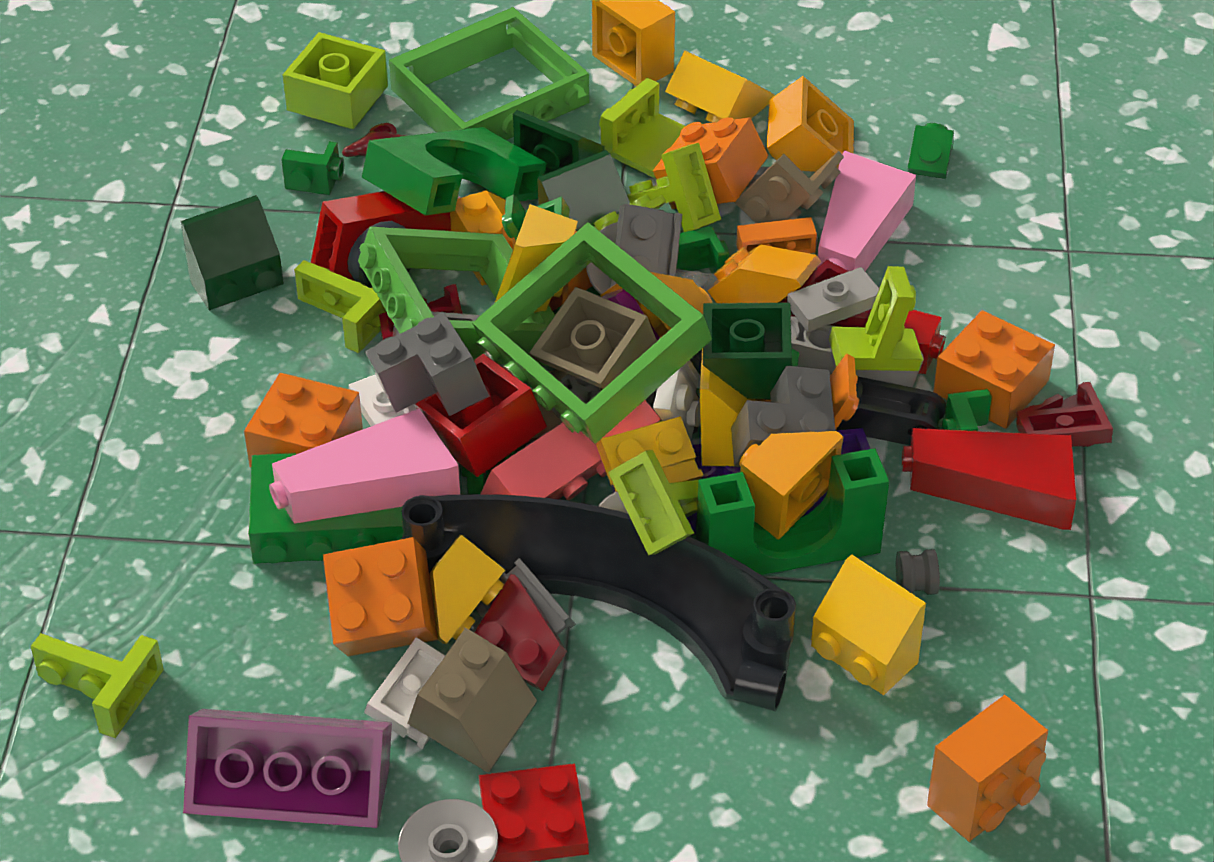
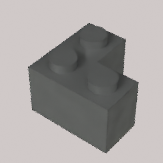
(426, 363)
(797, 405)

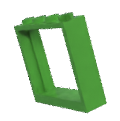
(477, 44)
(393, 249)
(638, 381)

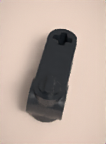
(893, 410)

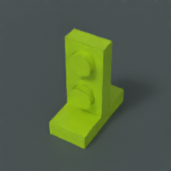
(685, 184)
(343, 298)
(883, 341)
(654, 504)
(112, 683)

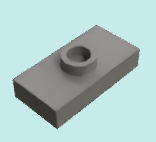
(833, 299)

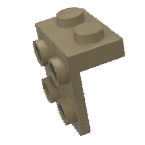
(784, 189)

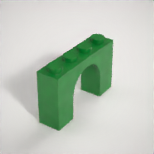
(430, 167)
(841, 526)
(277, 538)

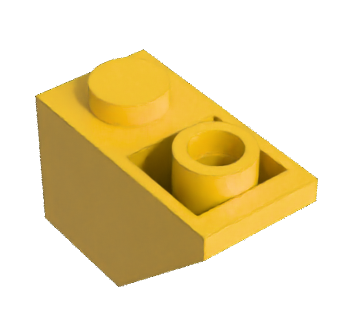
(459, 584)

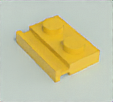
(665, 438)

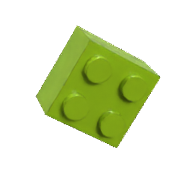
(335, 80)

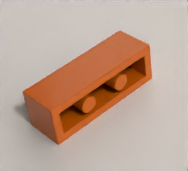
(785, 234)

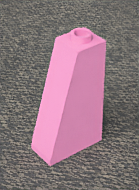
(864, 211)
(366, 471)

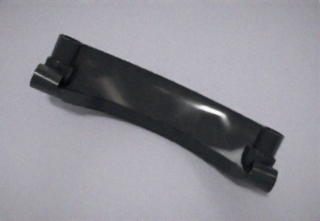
(699, 595)

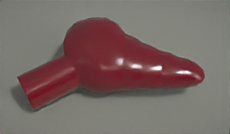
(379, 131)

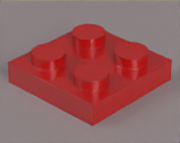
(536, 813)

